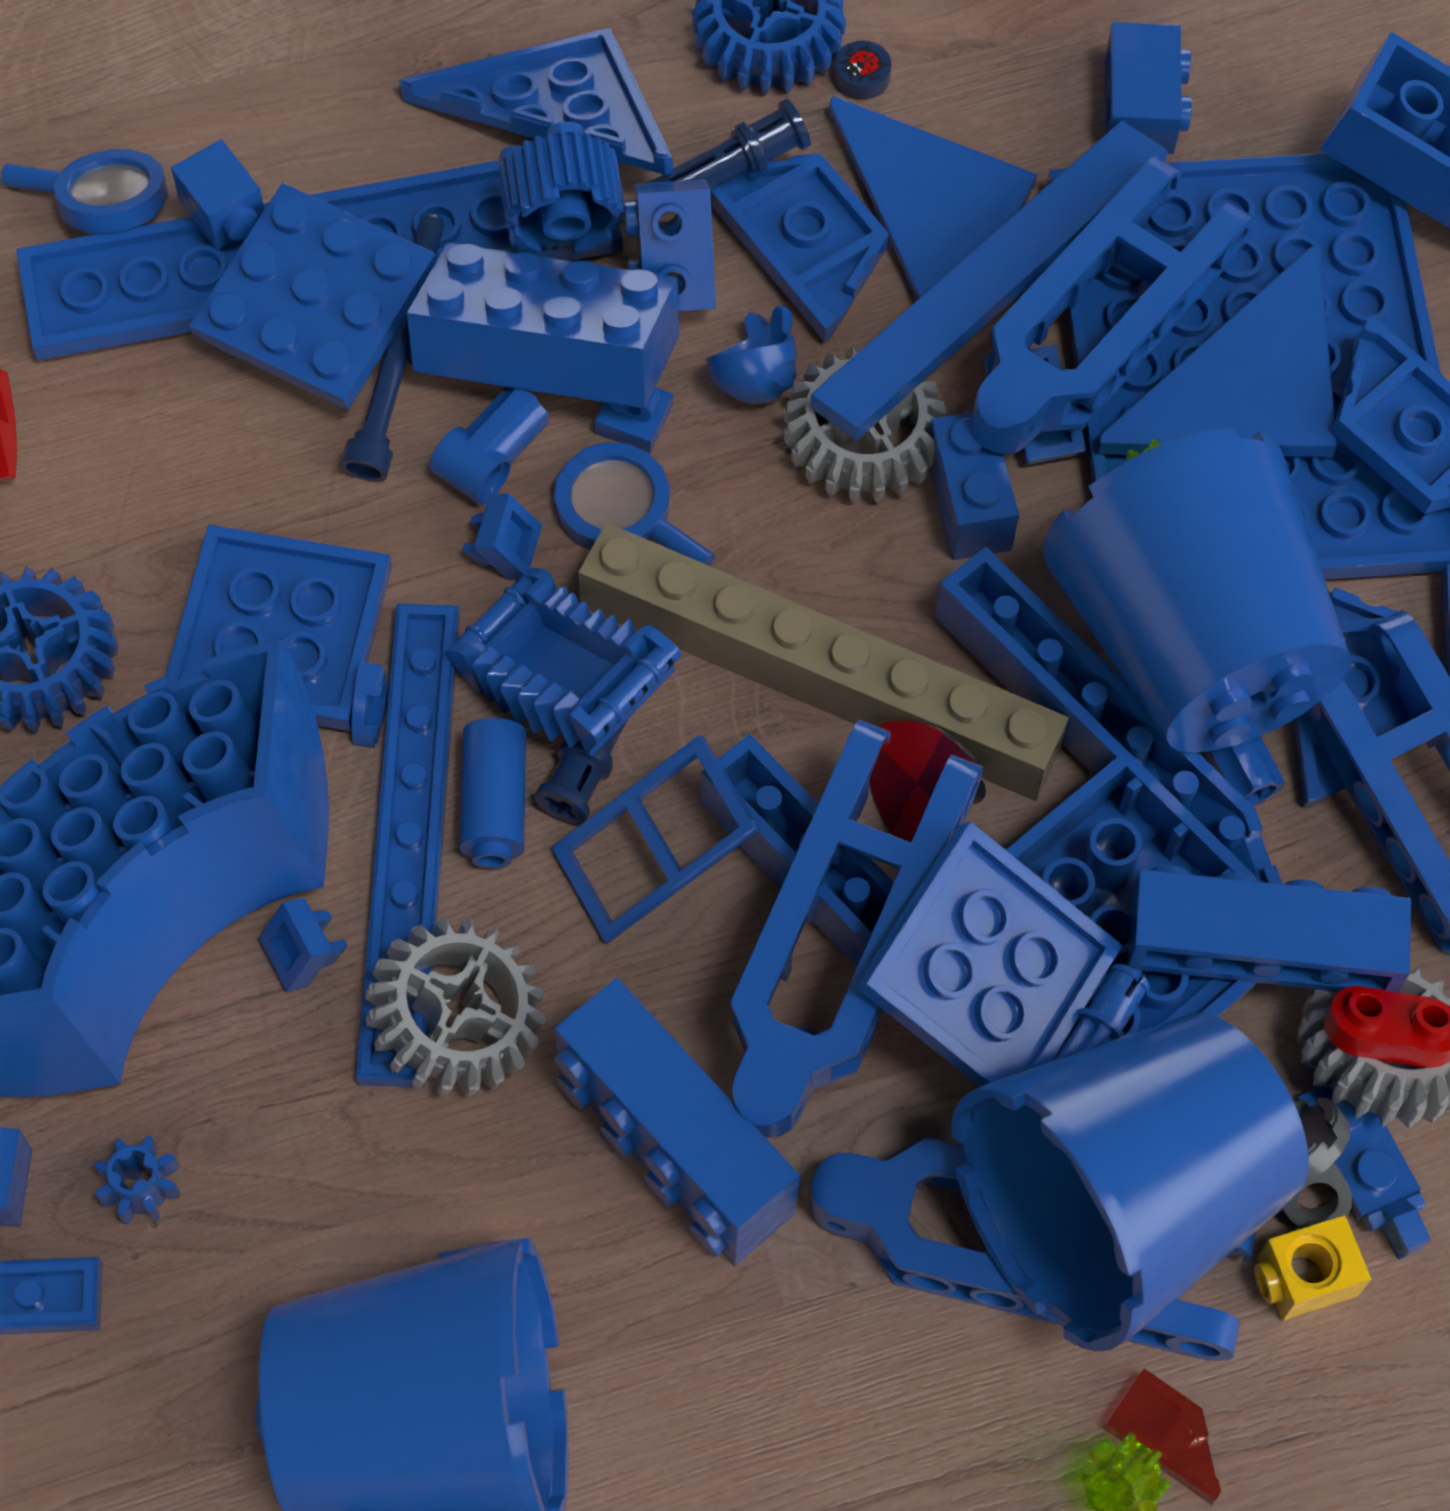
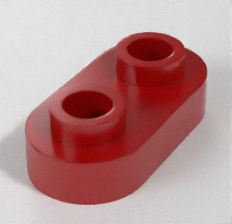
(1400, 1027)

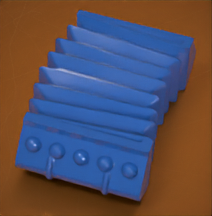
(560, 663)

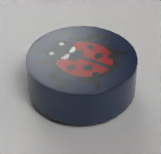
(862, 69)

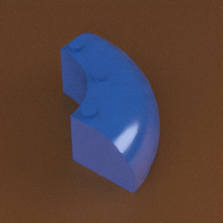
(143, 851)

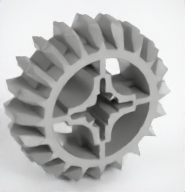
(871, 461)
(430, 994)
(1369, 1083)

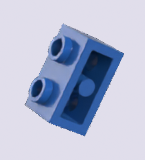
(677, 244)

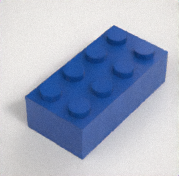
(1399, 127)
(544, 324)
(674, 1123)

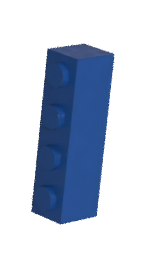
(1268, 931)

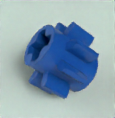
(145, 1195)

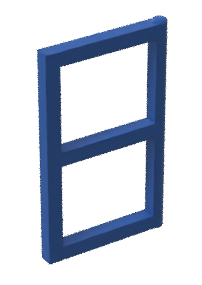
(632, 801)

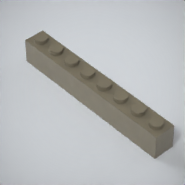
(817, 656)

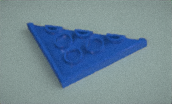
(551, 83)
(928, 191)
(1252, 375)

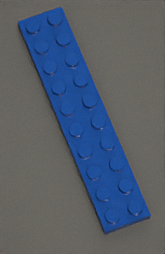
(158, 275)

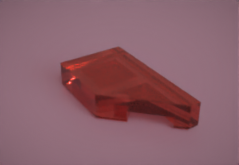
(1172, 1426)

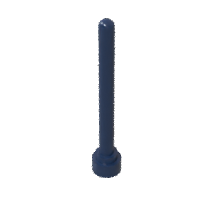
(368, 453)

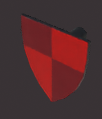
(909, 773)

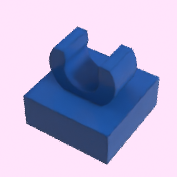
(635, 424)
(505, 536)
(298, 945)

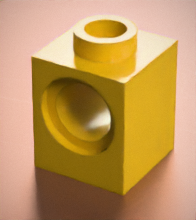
(1331, 1249)

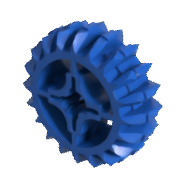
(769, 39)
(73, 632)

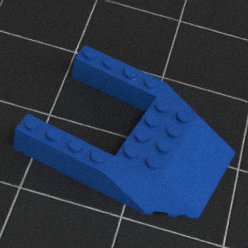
(1134, 814)

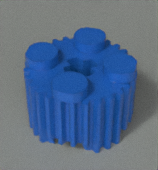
(561, 191)

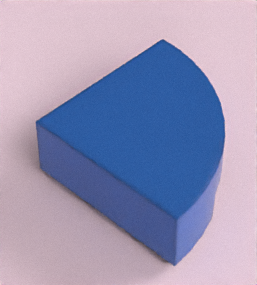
(369, 704)

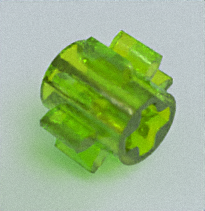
(1123, 1477)

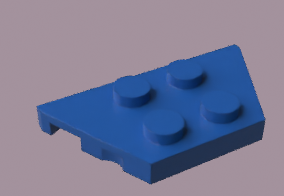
(805, 234)
(1398, 417)
(1368, 682)

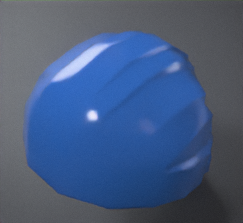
(760, 365)

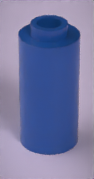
(493, 792)

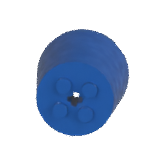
(1204, 588)
(1128, 1171)
(418, 1390)

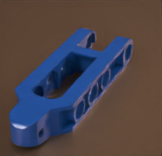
(1031, 395)
(1372, 779)
(779, 1060)
(872, 1205)

